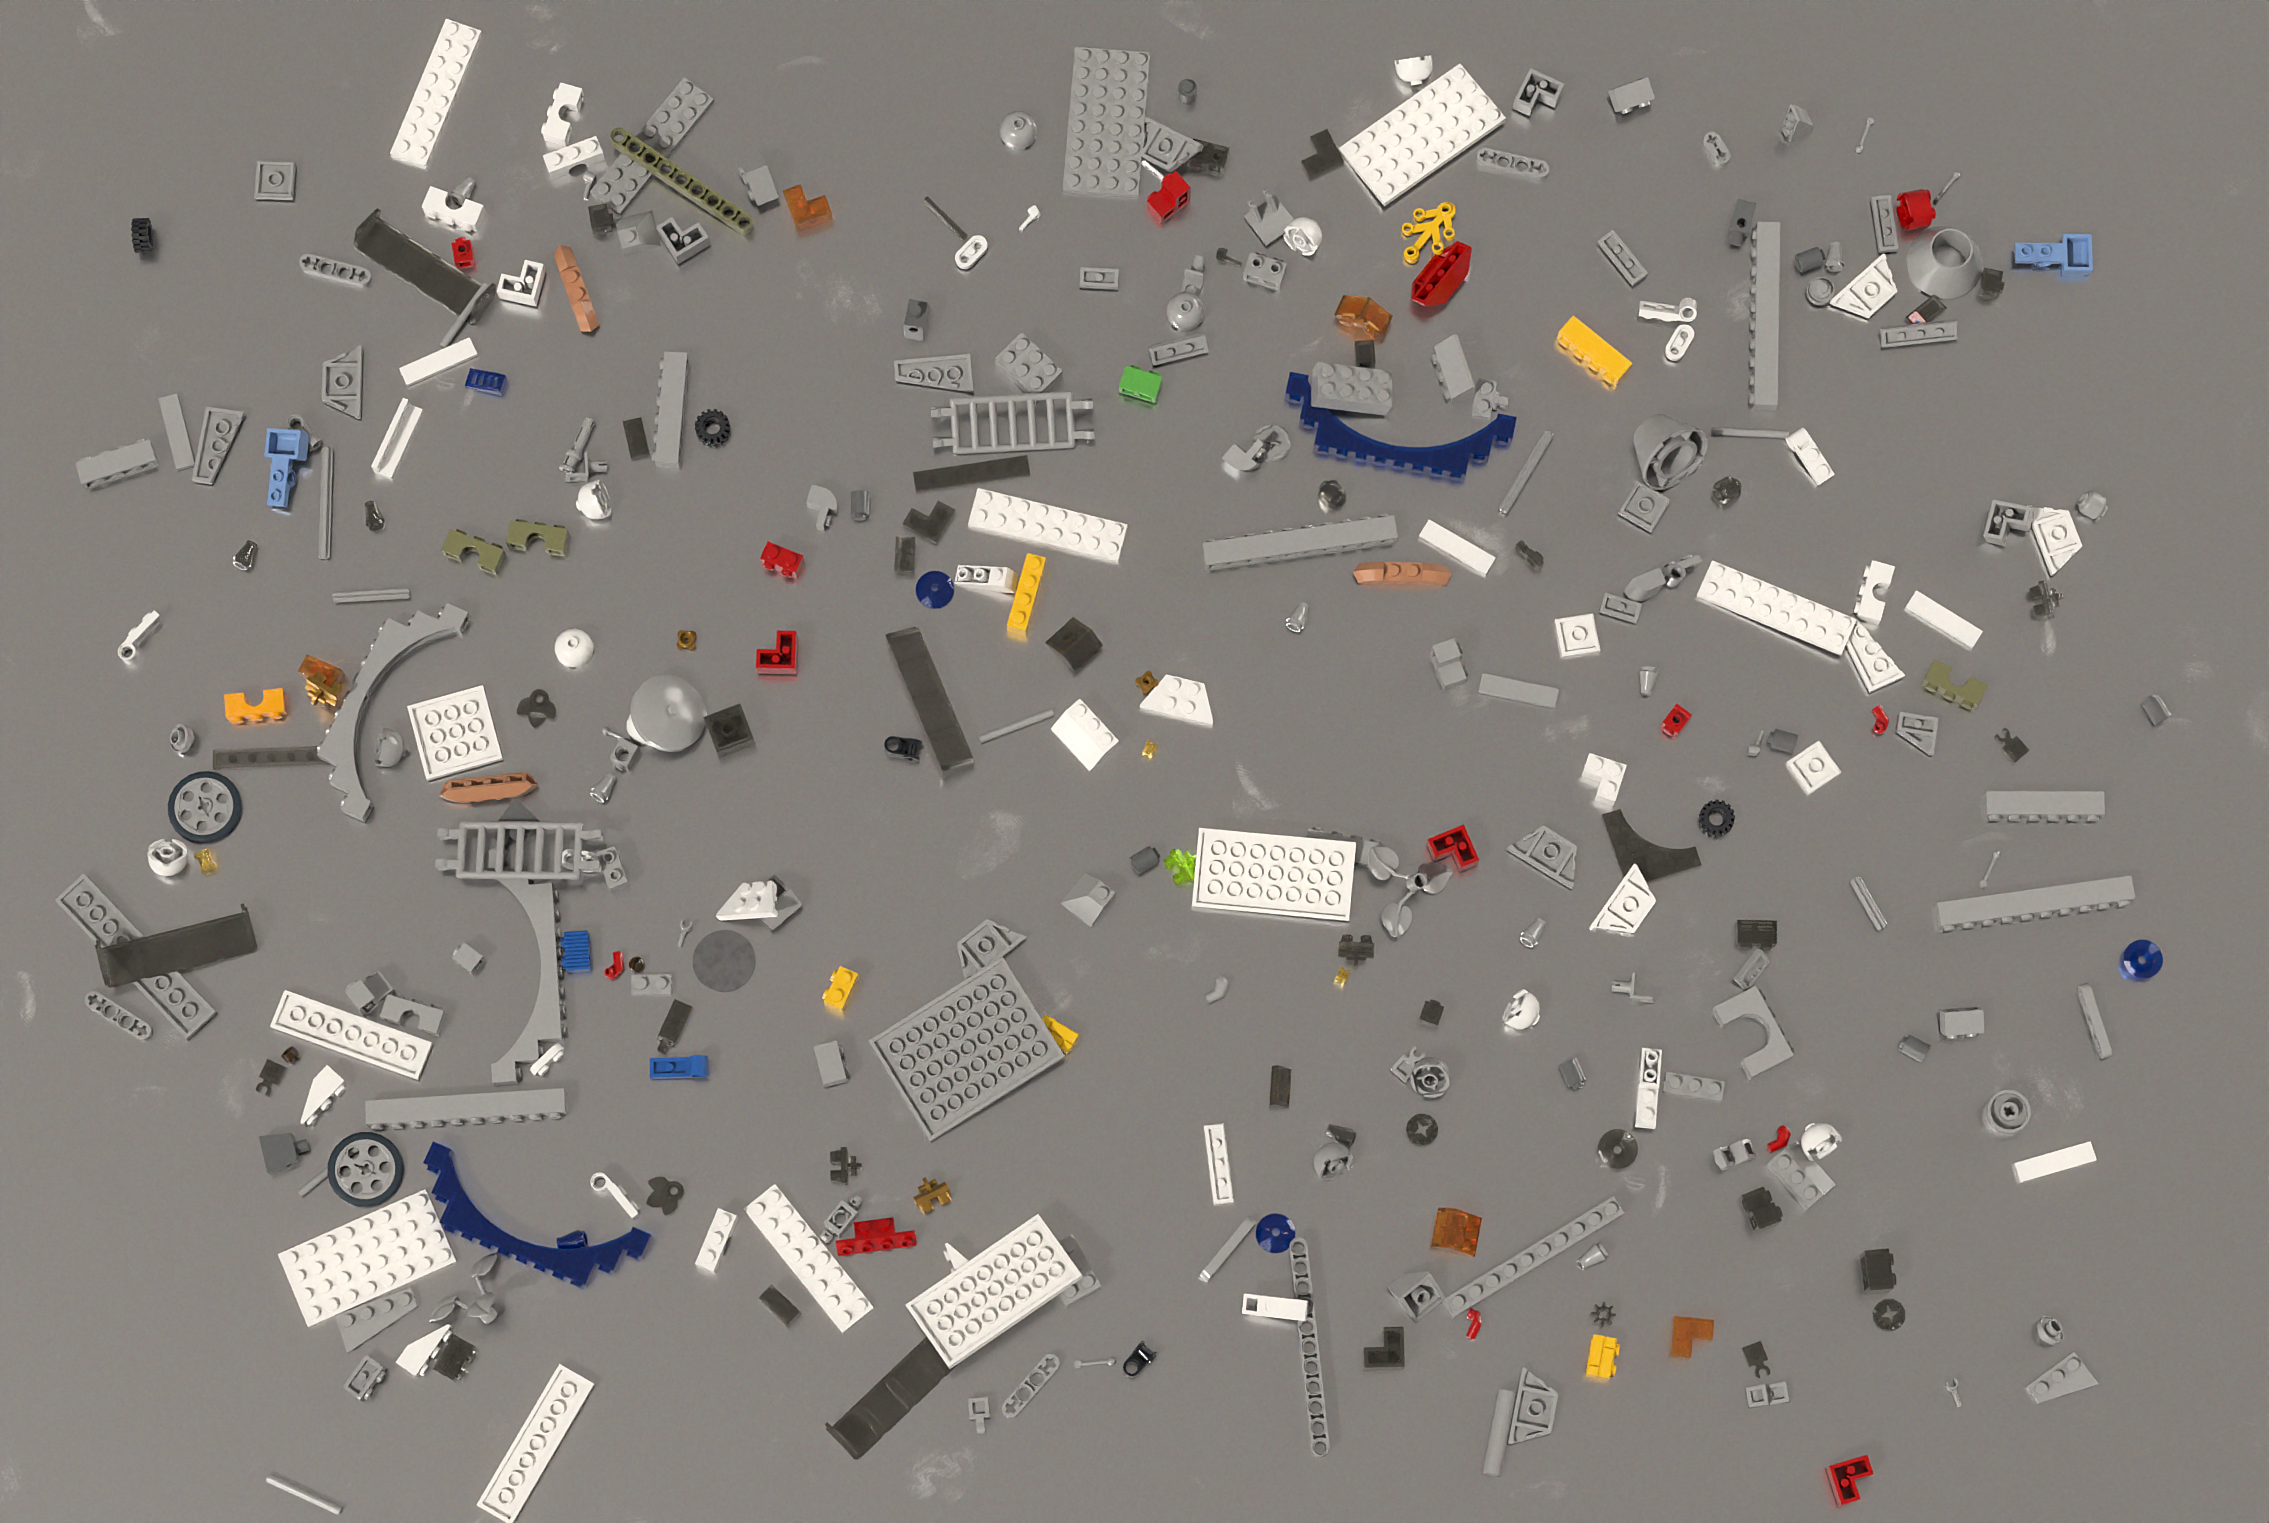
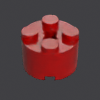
(1915, 209)

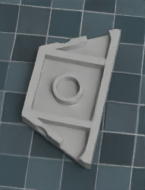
(1166, 147)
(344, 382)
(1548, 854)
(985, 946)
(1533, 1409)

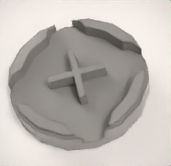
(1277, 442)

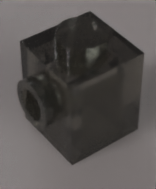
(600, 219)
(1990, 284)
(1431, 1013)

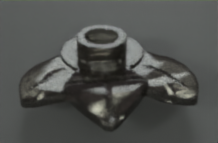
(537, 710)
(661, 1195)

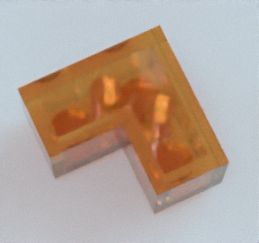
(804, 212)
(1364, 314)
(312, 665)
(1686, 1330)

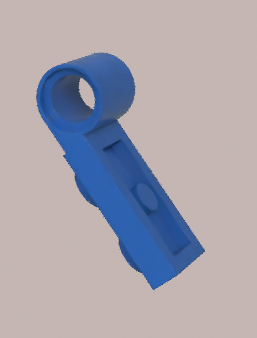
(679, 1067)

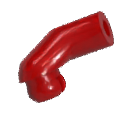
(1882, 720)
(617, 967)
(1782, 1140)

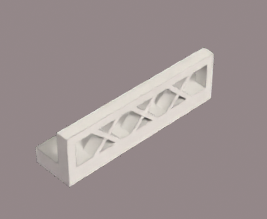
(397, 439)

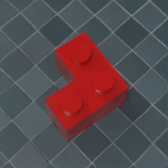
(1170, 198)
(779, 660)
(1455, 843)
(1843, 1478)

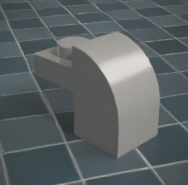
(1243, 460)
(824, 501)
(1734, 1154)

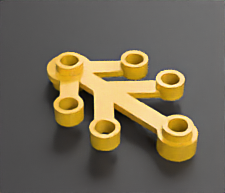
(1430, 229)

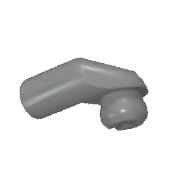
(1220, 990)

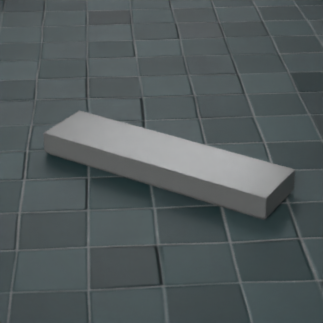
(1919, 333)
(177, 432)
(1518, 691)

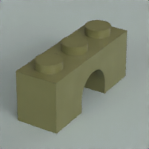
(522, 532)
(458, 544)
(1938, 680)

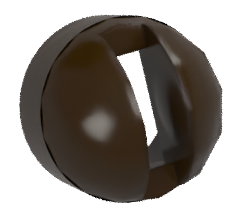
(640, 966)
(289, 1054)

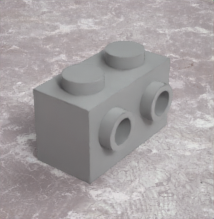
(1631, 94)
(1265, 270)
(1961, 1021)
(830, 1063)

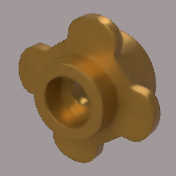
(682, 635)
(1146, 688)

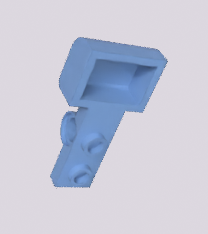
(2072, 253)
(283, 448)

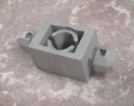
(827, 1235)

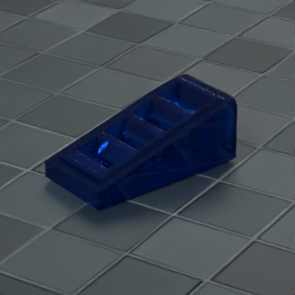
(498, 390)

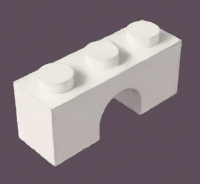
(566, 99)
(583, 152)
(468, 216)
(1877, 576)
(715, 1241)

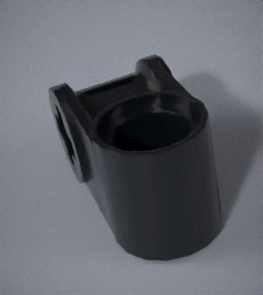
(904, 748)
(1139, 1359)

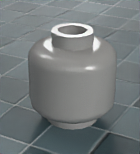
(2092, 504)

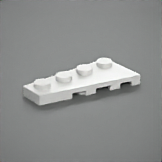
(1871, 661)

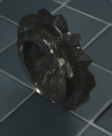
(1423, 1120)
(1885, 1322)

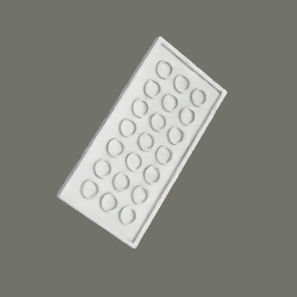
(1422, 134)
(1274, 874)
(367, 1258)
(994, 1291)

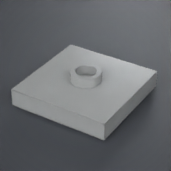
(275, 180)
(1644, 506)

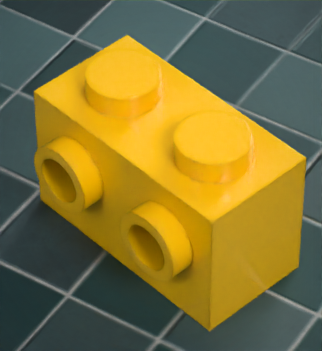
(841, 989)

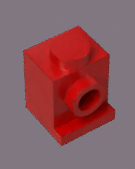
(465, 258)
(1679, 713)

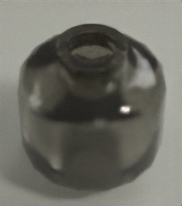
(1726, 490)
(1332, 494)

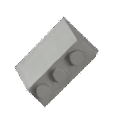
(1453, 370)
(1800, 1176)

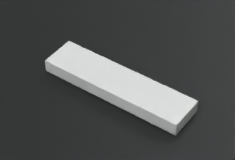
(438, 362)
(1457, 547)
(1944, 619)
(2055, 1162)
(1218, 1164)

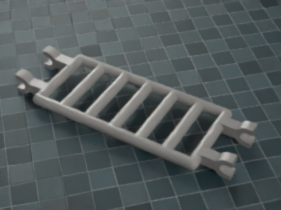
(1071, 404)
(578, 865)

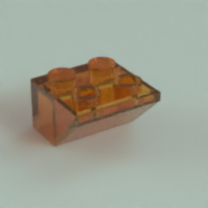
(1456, 1231)

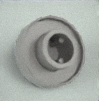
(1820, 291)
(181, 738)
(2050, 1330)

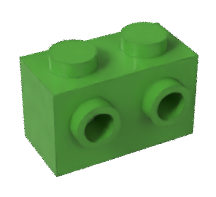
(1140, 383)

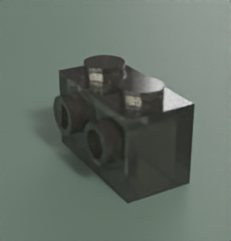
(1211, 158)

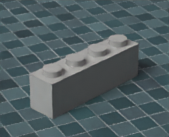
(116, 463)
(1362, 846)

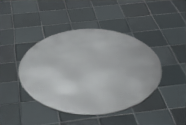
(724, 961)

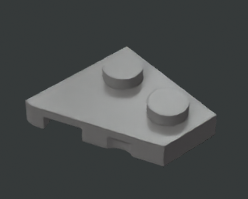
(1918, 730)

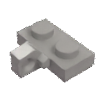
(1487, 399)

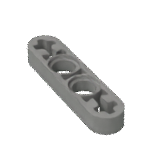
(1513, 161)
(335, 270)
(118, 1016)
(2094, 1020)
(1227, 1249)
(1032, 1387)

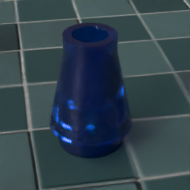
(576, 1239)

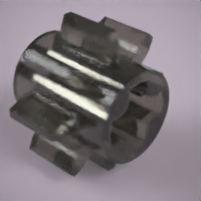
(1602, 1320)

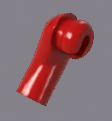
(1476, 1323)

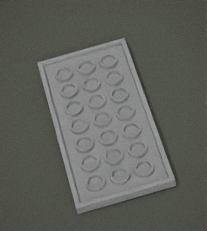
(1106, 122)

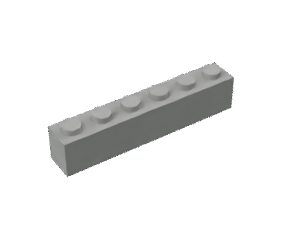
(671, 410)
(2044, 805)

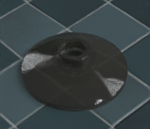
(1620, 1139)

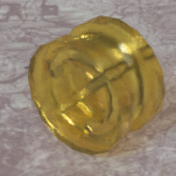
(1149, 748)
(1342, 976)

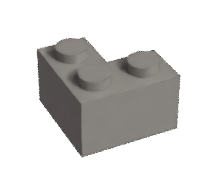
(1537, 88)
(757, 175)
(682, 244)
(2006, 516)
(1447, 663)
(369, 994)

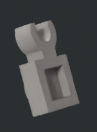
(1405, 1065)

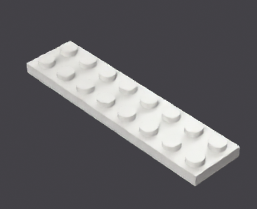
(436, 93)
(1047, 525)
(1776, 608)
(351, 1035)
(808, 1258)
(535, 1444)

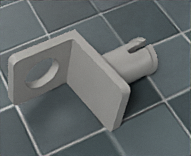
(1194, 275)
(589, 466)
(1630, 987)

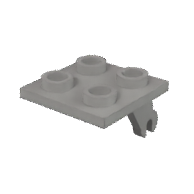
(1268, 218)

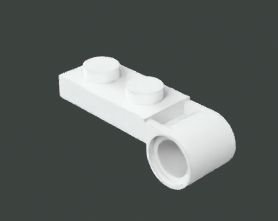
(1669, 312)
(1810, 455)
(137, 635)
(618, 1192)

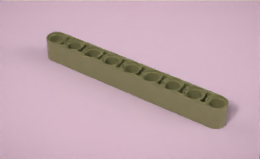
(676, 173)

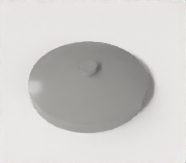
(668, 713)

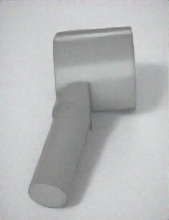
(591, 179)
(1755, 749)
(685, 930)
(1953, 1390)

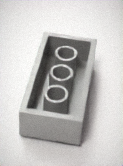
(1351, 388)

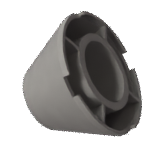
(1939, 279)
(1668, 450)

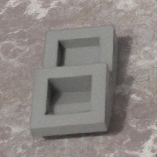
(1767, 1394)

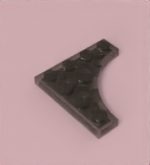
(1652, 860)

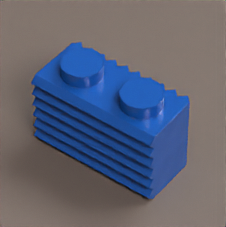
(577, 951)

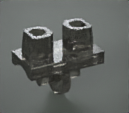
(904, 554)
(2042, 591)
(1356, 950)
(841, 1156)

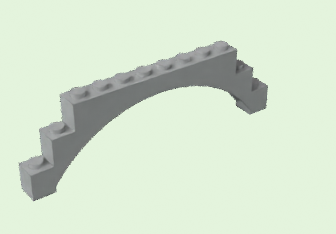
(391, 645)
(546, 1020)

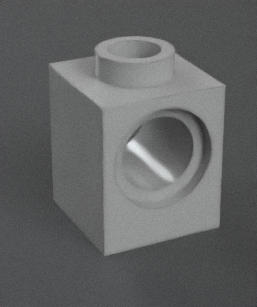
(624, 746)
(468, 958)

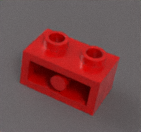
(782, 559)

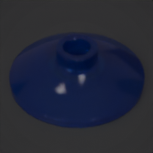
(938, 598)
(2151, 954)
(1273, 1243)

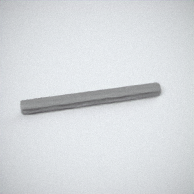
(325, 502)

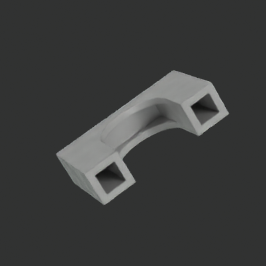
(1752, 1004)

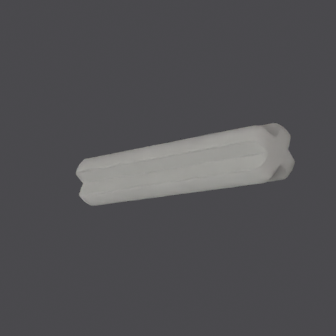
(1868, 903)

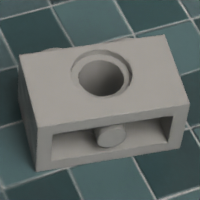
(613, 869)

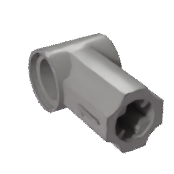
(314, 439)

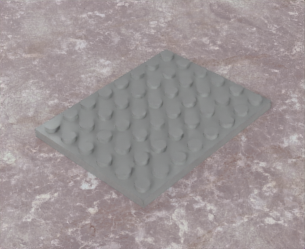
(966, 1049)

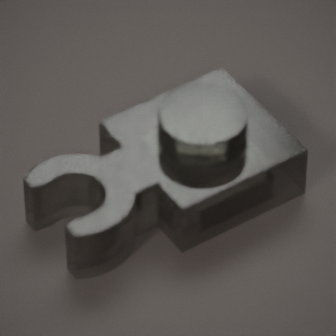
(1535, 559)
(2013, 748)
(272, 1074)
(1755, 1356)

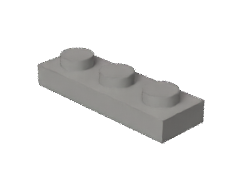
(1884, 223)
(1622, 258)
(1178, 348)
(1693, 1086)

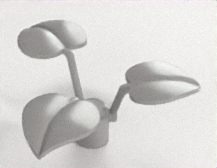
(1430, 876)
(482, 1307)

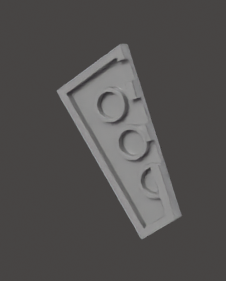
(942, 372)
(215, 439)
(371, 1318)

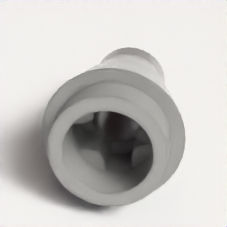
(463, 191)
(1835, 257)
(1297, 618)
(1647, 679)
(603, 788)
(1532, 933)
(1594, 1255)

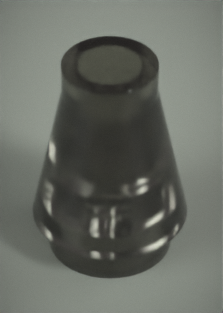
(374, 518)
(244, 557)
(1341, 1134)

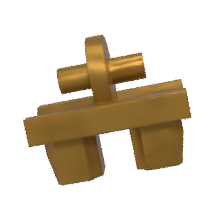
(320, 691)
(940, 1191)

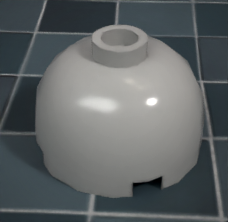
(1018, 130)
(1185, 311)
(389, 748)
(1430, 1077)
(1332, 1159)

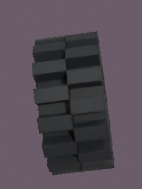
(142, 235)
(715, 438)
(1716, 830)

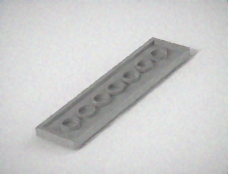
(662, 133)

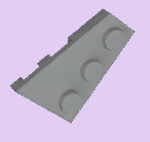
(2062, 1379)

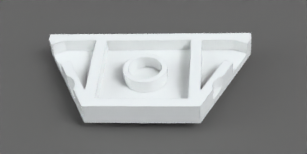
(1868, 290)
(2055, 536)
(1180, 699)
(751, 901)
(1627, 904)

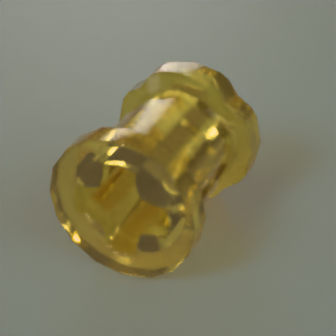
(205, 861)

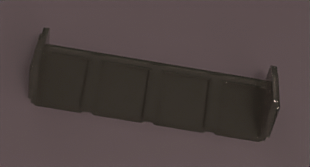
(420, 267)
(930, 700)
(176, 949)
(890, 1400)

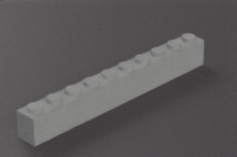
(1766, 316)
(1299, 542)
(2034, 902)
(466, 1108)
(1533, 1257)

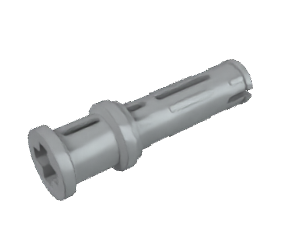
(574, 454)

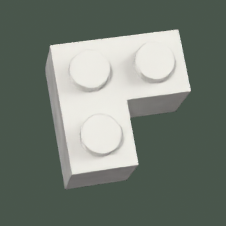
(525, 288)
(1609, 775)

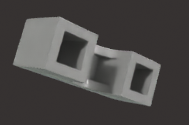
(397, 1008)

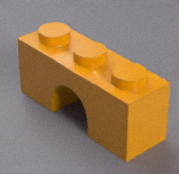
(273, 706)

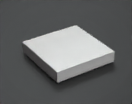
(1577, 635)
(1813, 767)

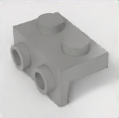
(365, 1378)

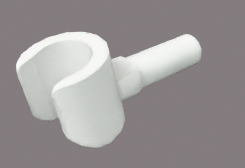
(1034, 214)

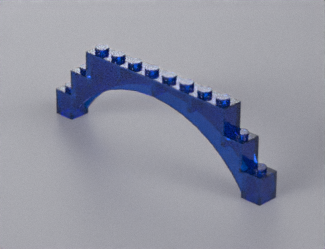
(1439, 461)
(572, 1264)

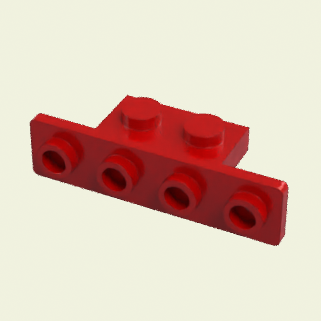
(875, 1236)

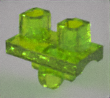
(1177, 859)

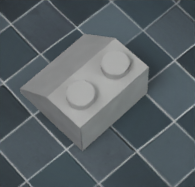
(786, 903)

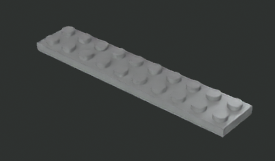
(105, 922)

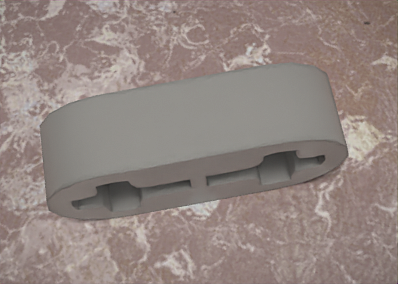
(1712, 151)

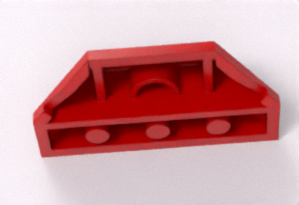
(1442, 275)

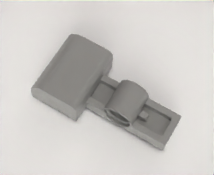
(1649, 583)

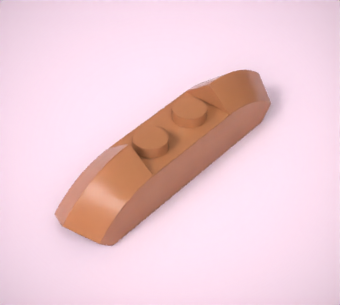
(575, 288)
(1402, 573)
(488, 787)

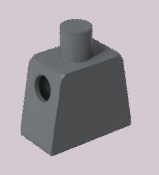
(1742, 214)
(917, 318)
(517, 812)
(281, 1151)

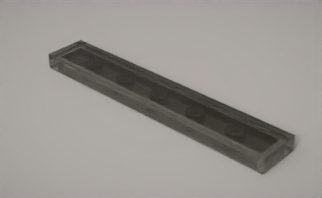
(971, 473)
(267, 758)

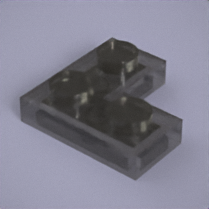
(1326, 157)
(930, 526)

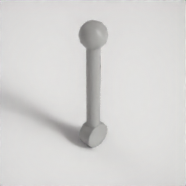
(1870, 121)
(1956, 175)
(606, 730)
(1983, 883)
(1078, 1364)

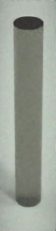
(945, 218)

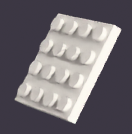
(455, 733)

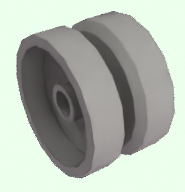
(2015, 1105)

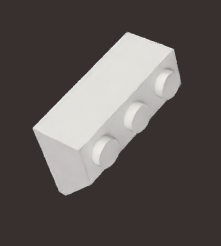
(1085, 735)

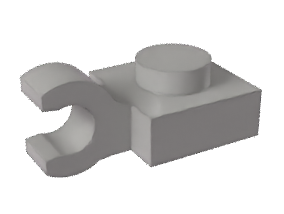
(979, 1411)

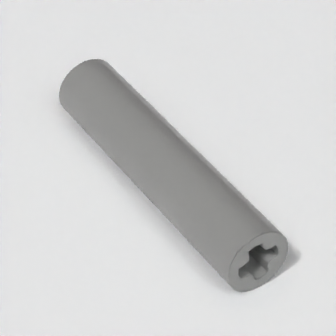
(1499, 1432)

